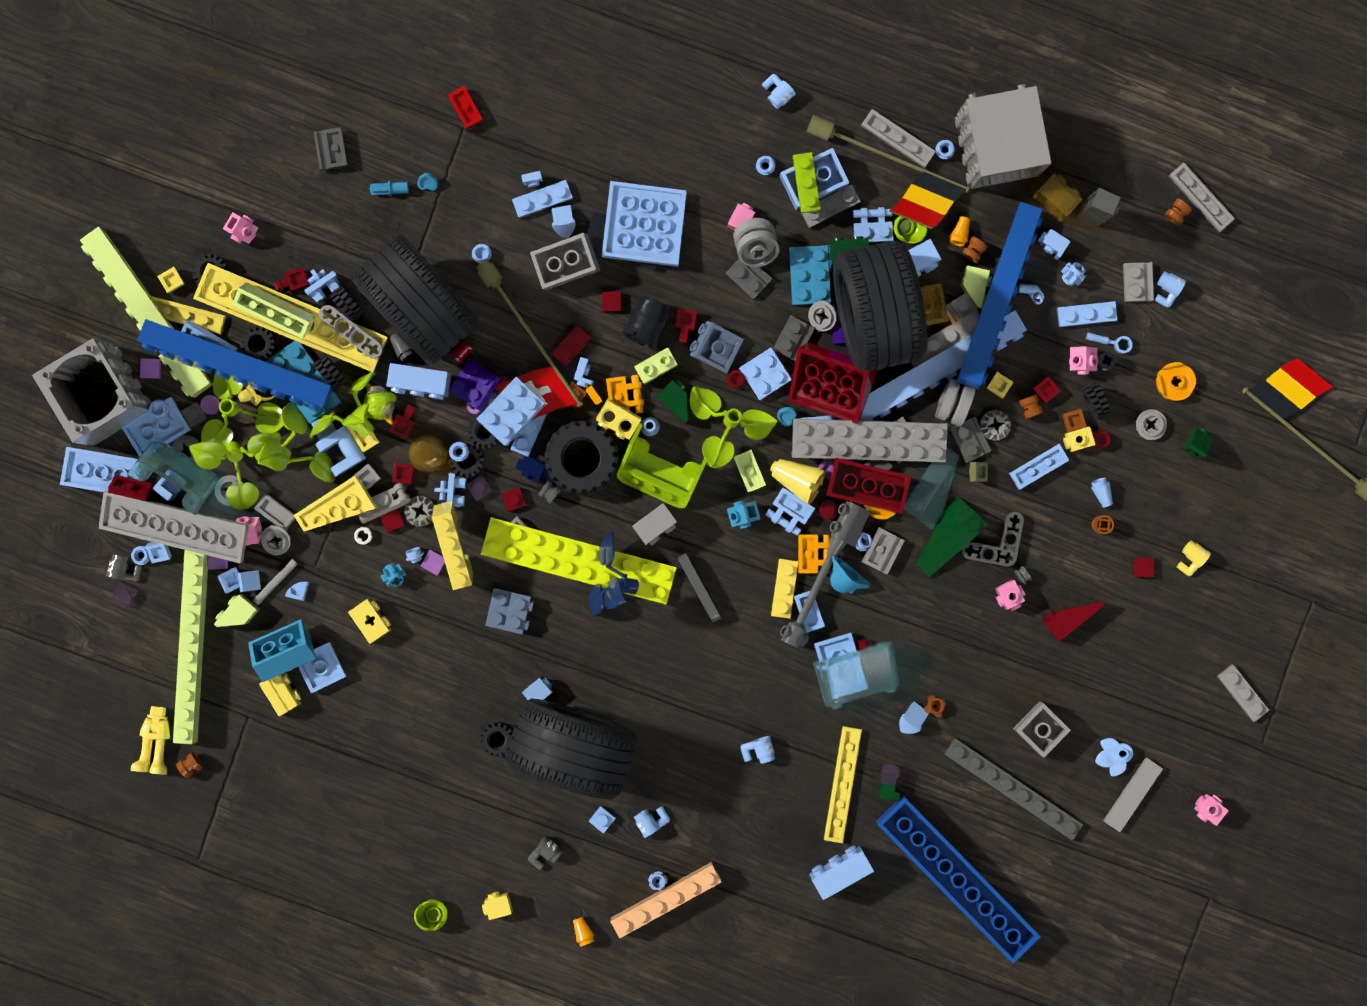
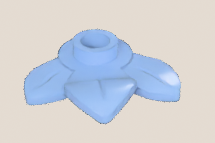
(1111, 758)

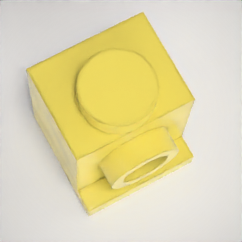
(1070, 439)

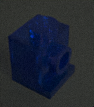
(531, 468)

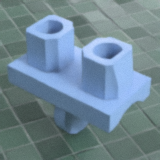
(329, 280)
(453, 483)

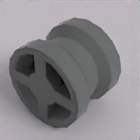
(549, 492)

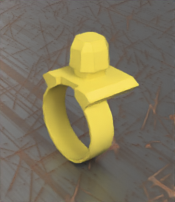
(249, 394)

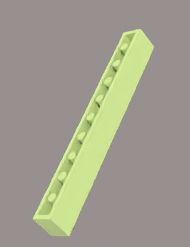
(138, 303)
(190, 648)

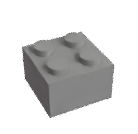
(655, 524)
(1041, 729)

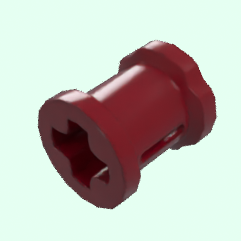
(461, 351)

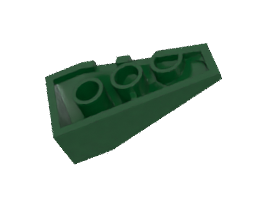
(953, 532)

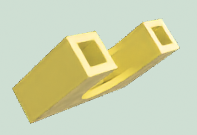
(456, 562)

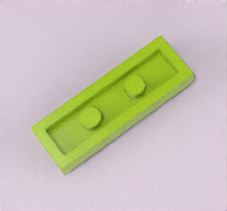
(806, 182)

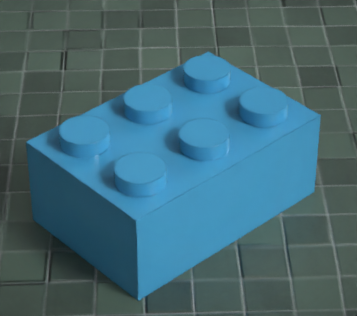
(281, 650)

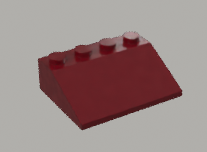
(830, 383)

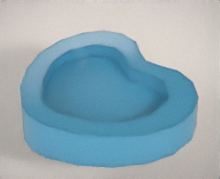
(427, 181)
(786, 415)

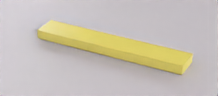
(842, 784)

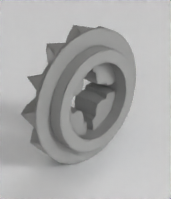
(815, 318)
(1160, 424)
(991, 433)
(224, 483)
(416, 502)
(272, 546)

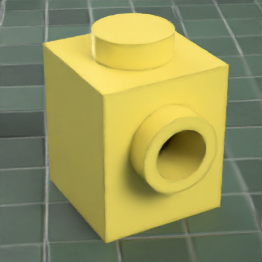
(497, 905)

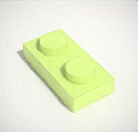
(749, 471)

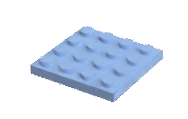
(644, 223)

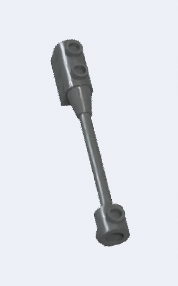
(844, 531)

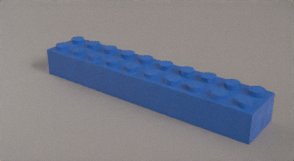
(236, 365)
(958, 879)

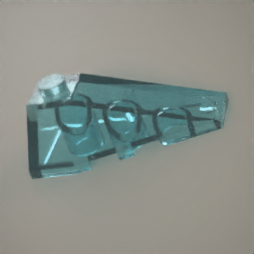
(931, 492)

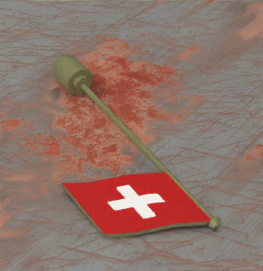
(546, 382)

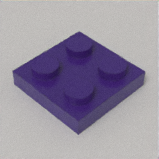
(474, 384)

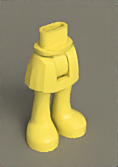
(153, 728)

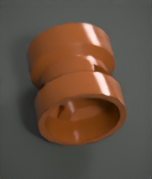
(1178, 212)
(974, 250)
(1031, 406)
(1099, 524)
(187, 766)

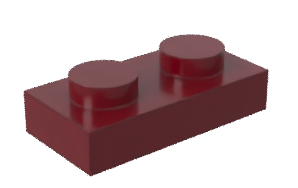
(571, 346)
(130, 488)

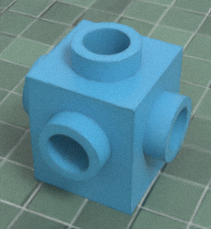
(743, 514)

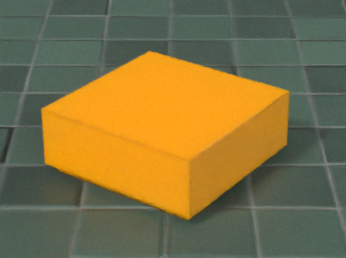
(594, 396)

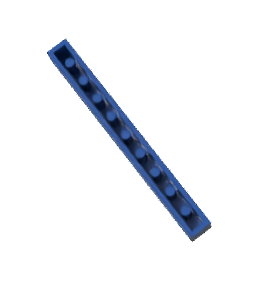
(999, 296)

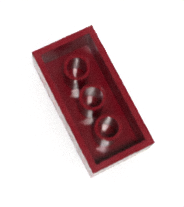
(868, 485)

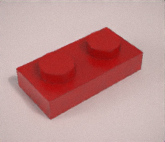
(465, 107)

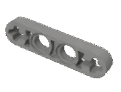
(353, 329)

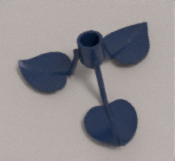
(616, 586)

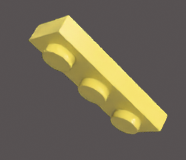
(784, 588)

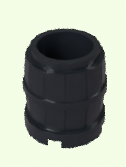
(647, 322)

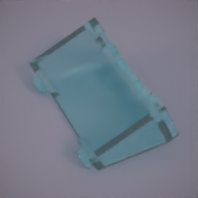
(177, 469)
(858, 674)

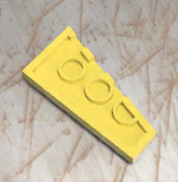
(342, 502)

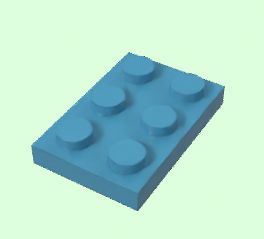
(809, 274)

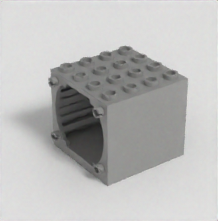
(1002, 137)
(130, 402)

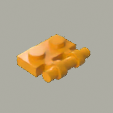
(618, 393)
(808, 553)

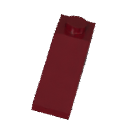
(1066, 620)

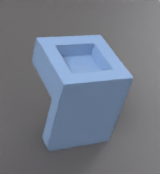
(167, 489)

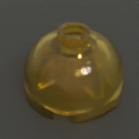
(427, 453)

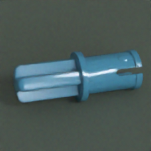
(389, 188)

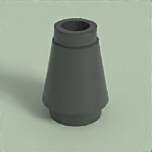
(401, 348)

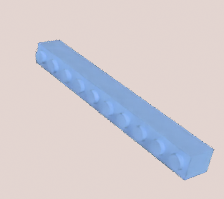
(931, 372)

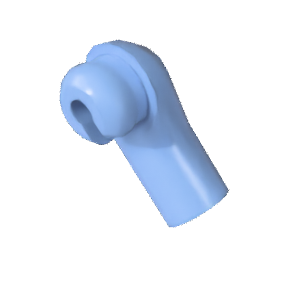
(1033, 291)

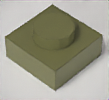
(978, 472)

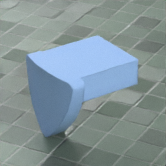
(563, 221)
(912, 719)

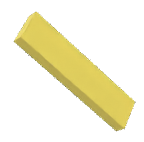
(181, 313)

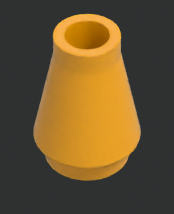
(959, 235)
(583, 932)

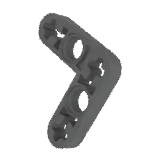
(1004, 546)

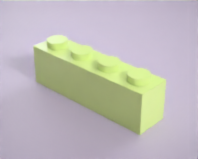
(273, 310)

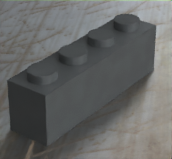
(1099, 207)

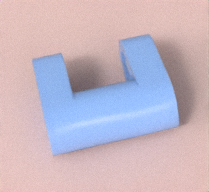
(347, 445)

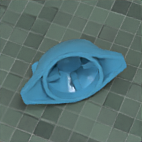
(846, 578)

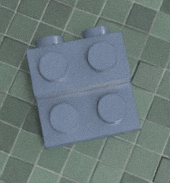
(715, 346)
(509, 611)

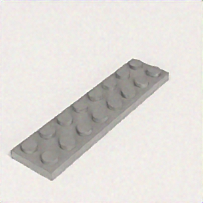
(869, 440)
(174, 527)

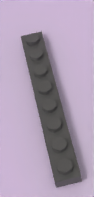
(1013, 789)

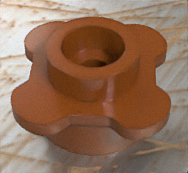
(940, 703)

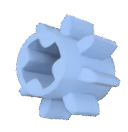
(1073, 273)

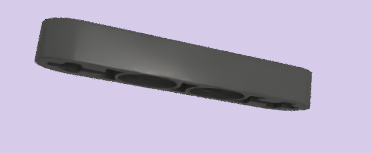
(699, 588)

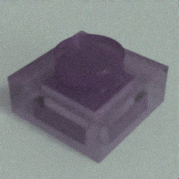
(479, 487)
(124, 594)

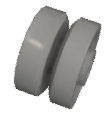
(756, 242)
(954, 402)

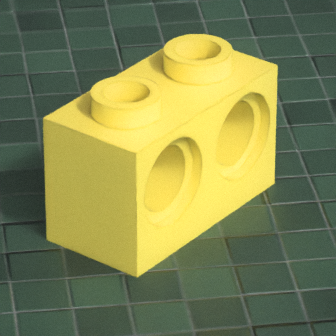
(621, 414)

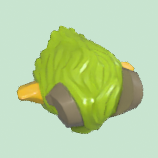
(380, 403)

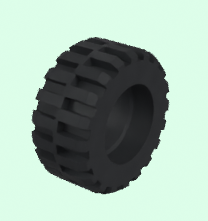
(555, 457)

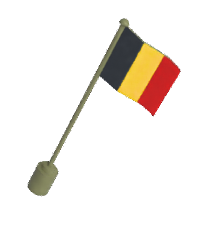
(927, 196)
(1290, 391)

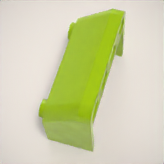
(657, 475)

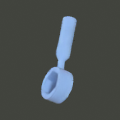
(1105, 340)

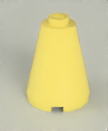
(799, 478)

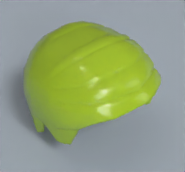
(909, 231)
(430, 915)

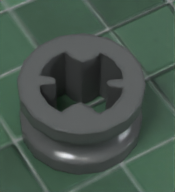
(1023, 575)

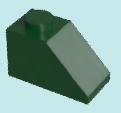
(675, 399)
(1197, 443)

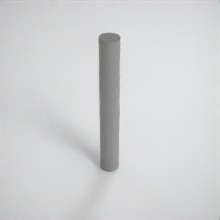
(275, 581)

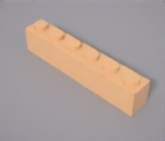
(665, 900)

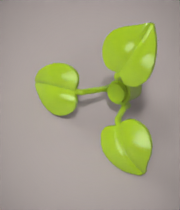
(267, 419)
(356, 420)
(717, 450)
(209, 456)
(278, 456)

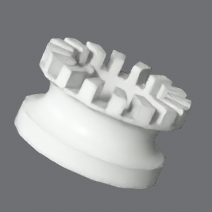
(359, 540)

